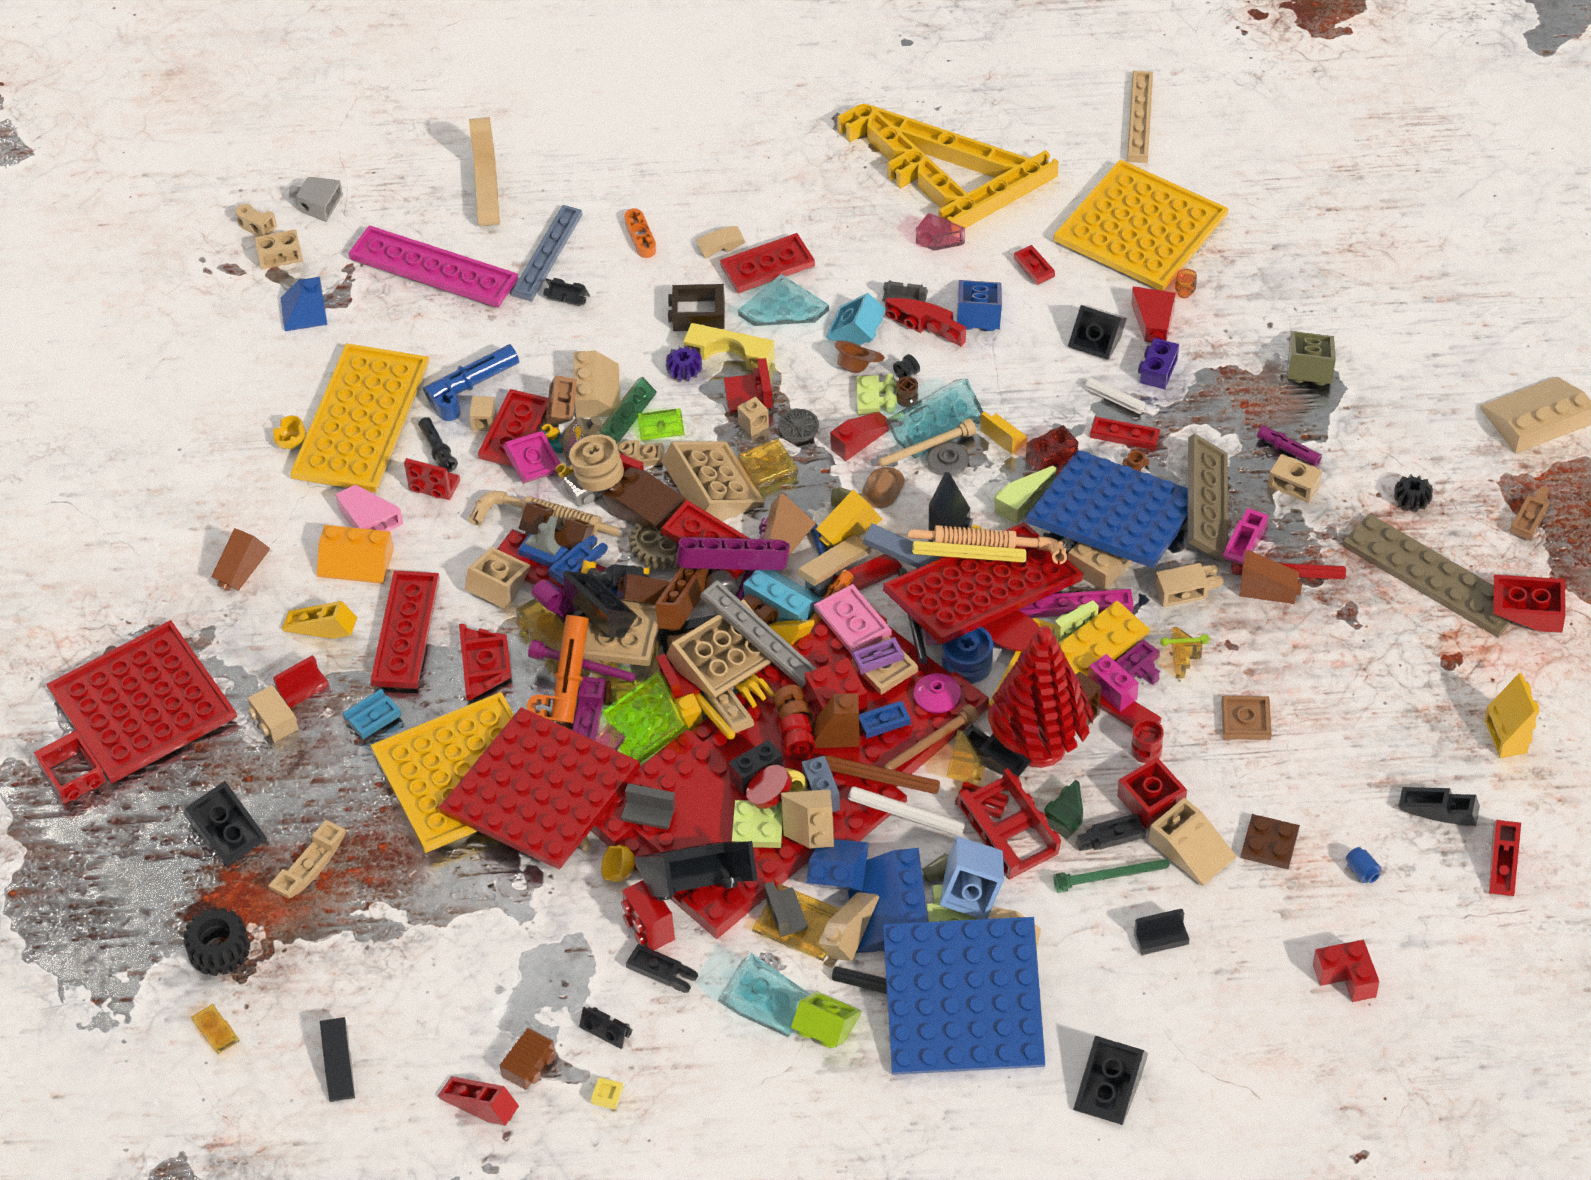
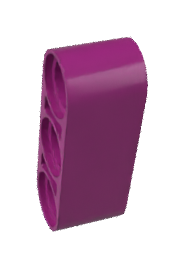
(552, 597)

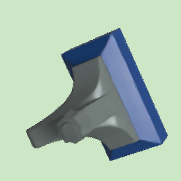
(543, 546)

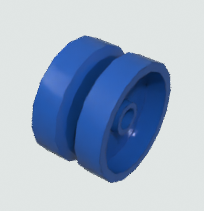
(969, 655)

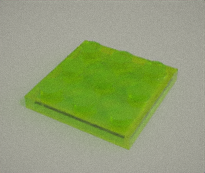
(647, 718)

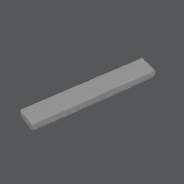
(757, 632)

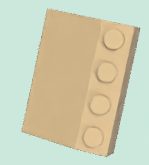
(1539, 413)
(711, 477)
(716, 656)

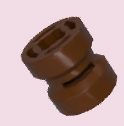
(907, 391)

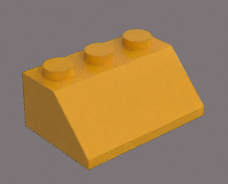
(354, 554)

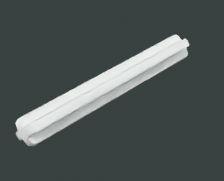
(906, 810)

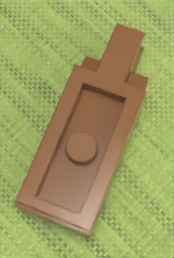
(1531, 514)

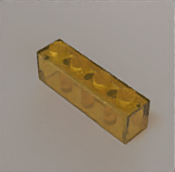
(542, 626)

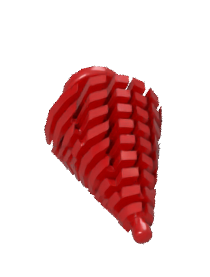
(1040, 704)

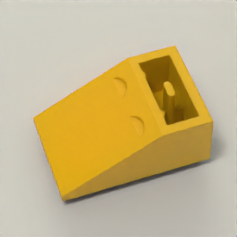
(1512, 718)

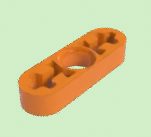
(638, 240)

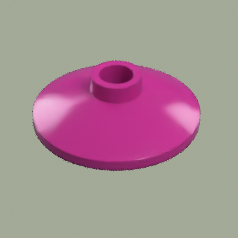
(938, 700)

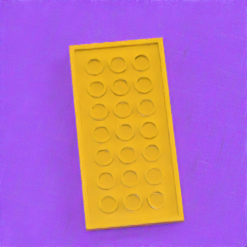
(360, 417)

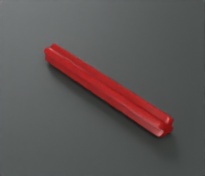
(1306, 570)

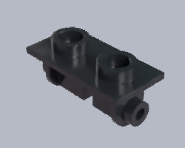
(558, 288)
(600, 1025)

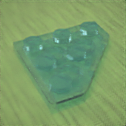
(783, 304)

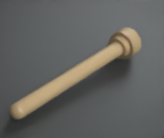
(965, 428)

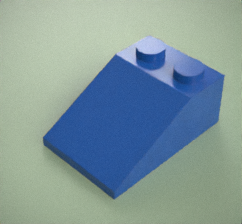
(979, 304)

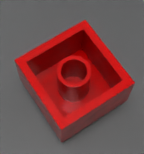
(831, 680)
(1150, 791)
(647, 917)

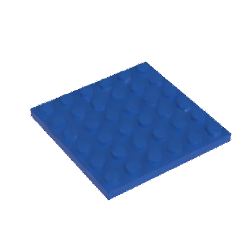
(1113, 508)
(963, 995)

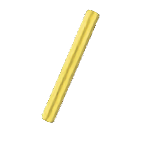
(969, 551)

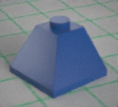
(304, 305)

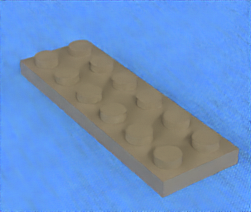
(1207, 497)

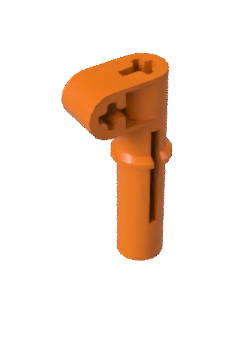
(565, 701)

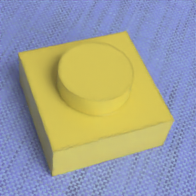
(607, 1093)

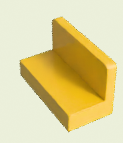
(1002, 432)

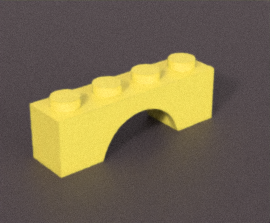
(714, 340)

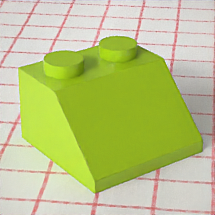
(825, 1019)

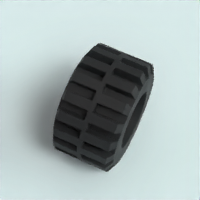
(214, 925)

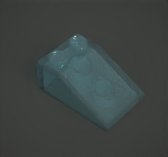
(763, 995)

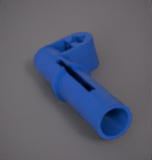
(465, 378)

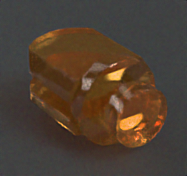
(1185, 283)

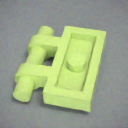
(868, 394)

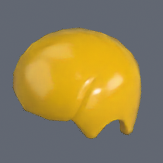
(290, 433)
(617, 863)

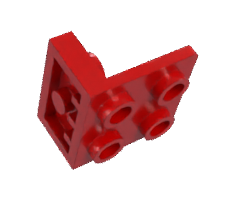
(745, 387)
(430, 479)

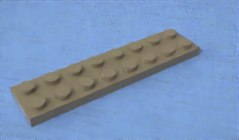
(1426, 572)

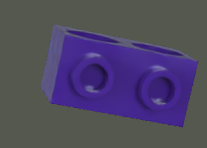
(1158, 363)

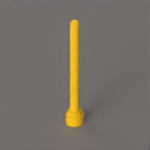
(715, 717)

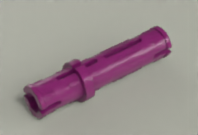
(1286, 444)

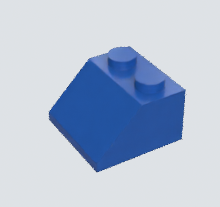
(839, 866)

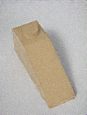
(847, 927)

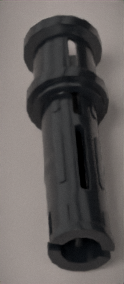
(428, 428)

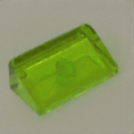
(660, 424)

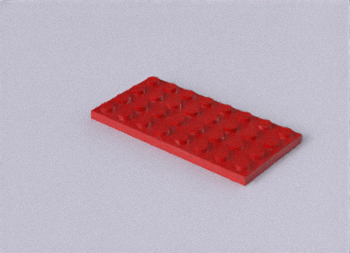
(965, 593)

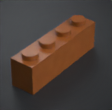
(680, 598)

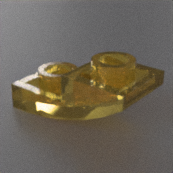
(215, 1029)

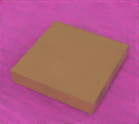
(1246, 717)

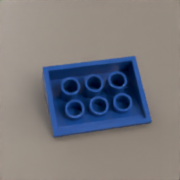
(899, 884)

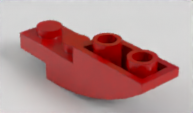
(922, 315)

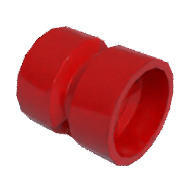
(797, 736)
(1147, 740)

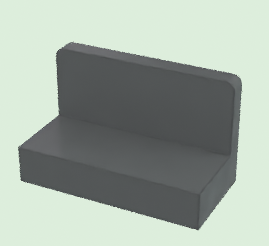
(649, 806)
(785, 910)

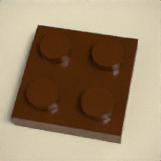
(1270, 841)

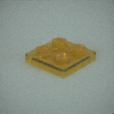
(768, 464)

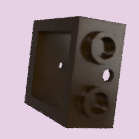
(696, 293)

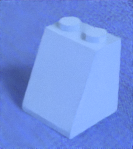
(972, 878)

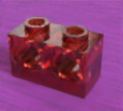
(1051, 448)

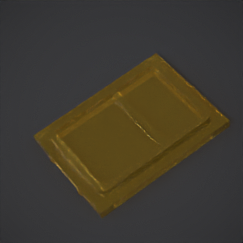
(806, 941)

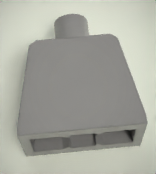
(317, 196)

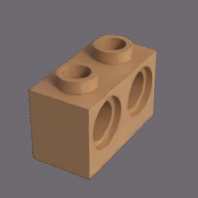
(561, 400)

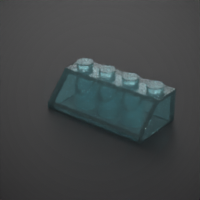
(935, 414)

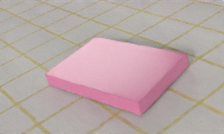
(852, 619)

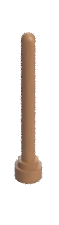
(967, 715)

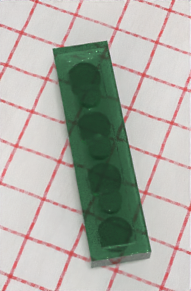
(627, 410)

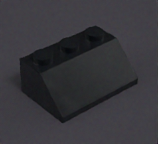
(598, 603)

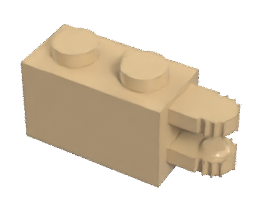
(1186, 583)

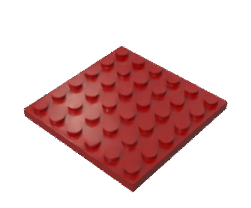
(141, 701)
(539, 787)

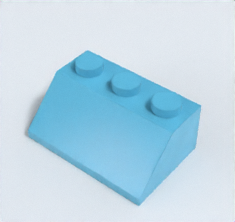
(787, 596)

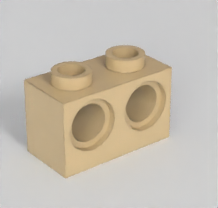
(278, 249)

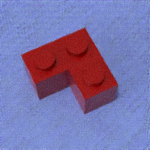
(1350, 964)

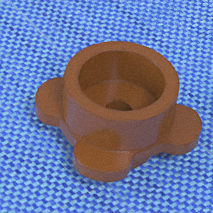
(1136, 460)

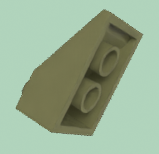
(1311, 358)

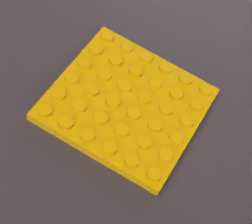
(1141, 225)
(433, 759)

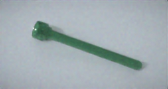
(1064, 881)

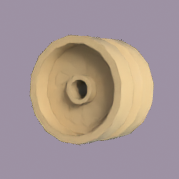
(596, 462)

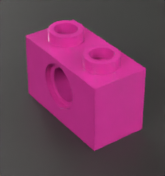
(1117, 685)

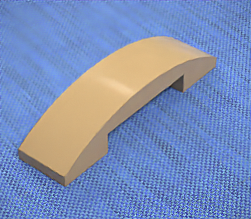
(311, 862)

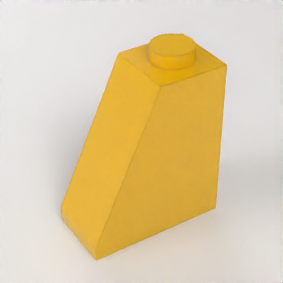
(849, 518)

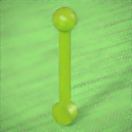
(1203, 639)

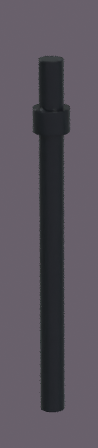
(916, 632)

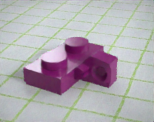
(1140, 660)

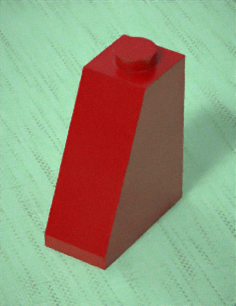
(1153, 312)

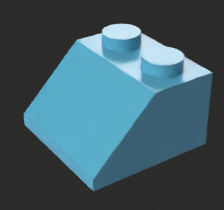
(857, 320)

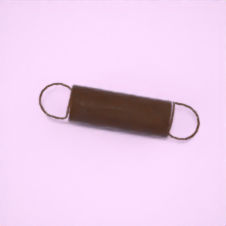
(608, 694)

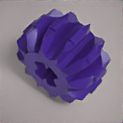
(683, 363)

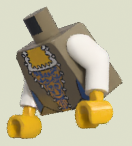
(571, 432)

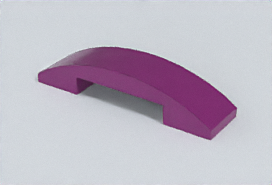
(589, 706)

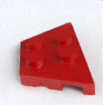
(484, 660)

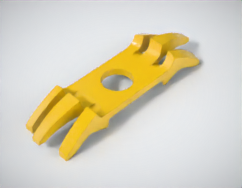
(753, 684)

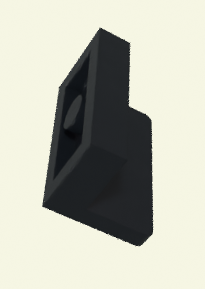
(1161, 931)

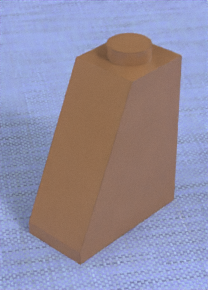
(787, 522)

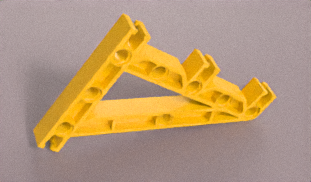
(907, 142)

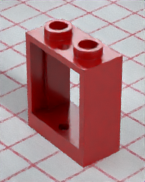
(69, 746)

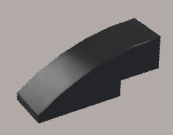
(995, 754)
(1440, 805)
(337, 1059)

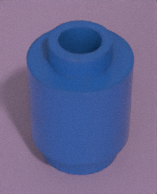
(1363, 865)

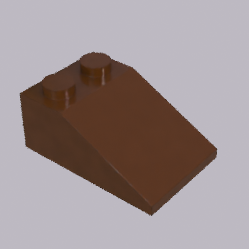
(642, 499)

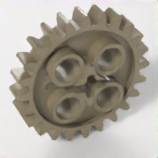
(652, 546)

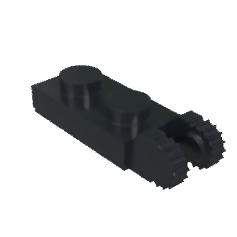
(660, 968)

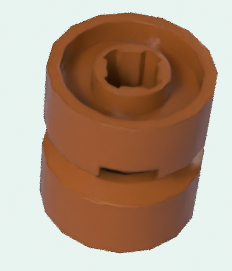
(790, 701)

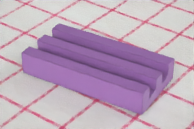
(879, 658)

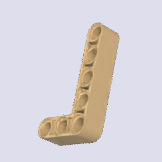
(484, 171)

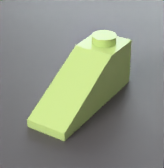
(1023, 494)

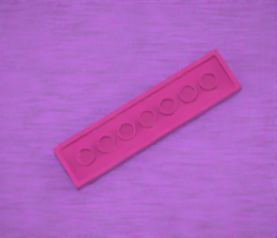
(433, 266)

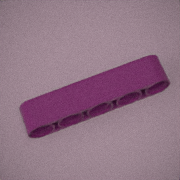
(732, 553)

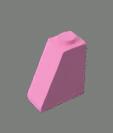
(367, 510)

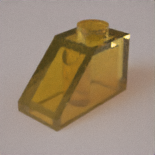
(965, 761)

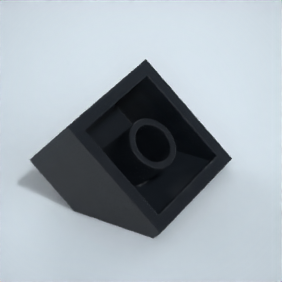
(1096, 331)

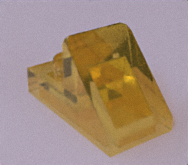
(1184, 652)

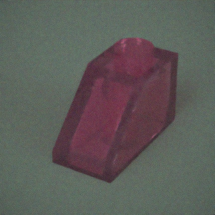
(939, 233)

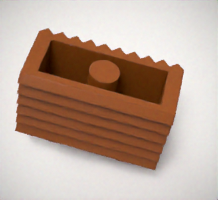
(527, 1058)

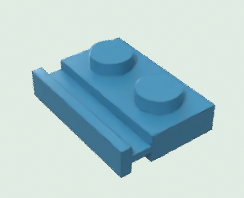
(372, 714)

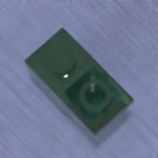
(1066, 812)

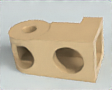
(255, 221)

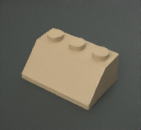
(596, 384)

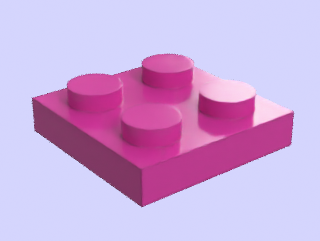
(532, 456)

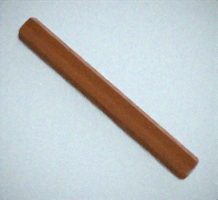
(883, 775)

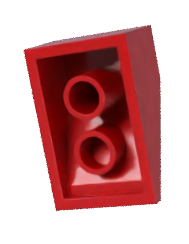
(1530, 601)

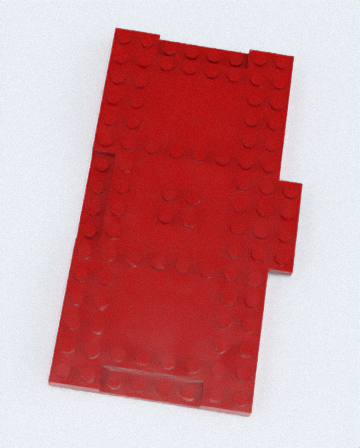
(705, 797)

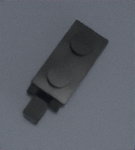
(1112, 833)

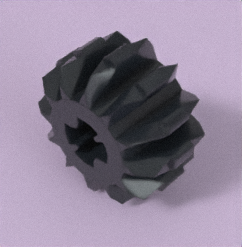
(1413, 493)

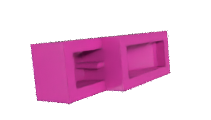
(1246, 535)

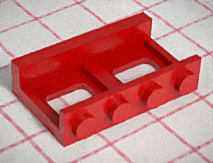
(997, 833)

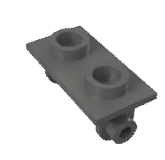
(897, 290)

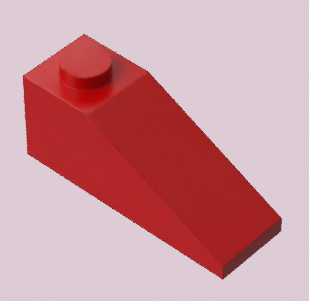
(857, 434)
(1504, 857)
(480, 1099)

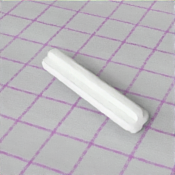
(1115, 395)

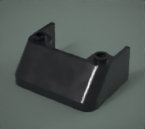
(697, 867)

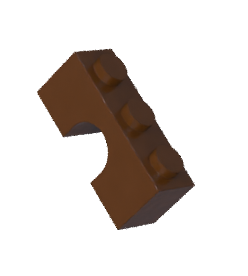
(574, 530)

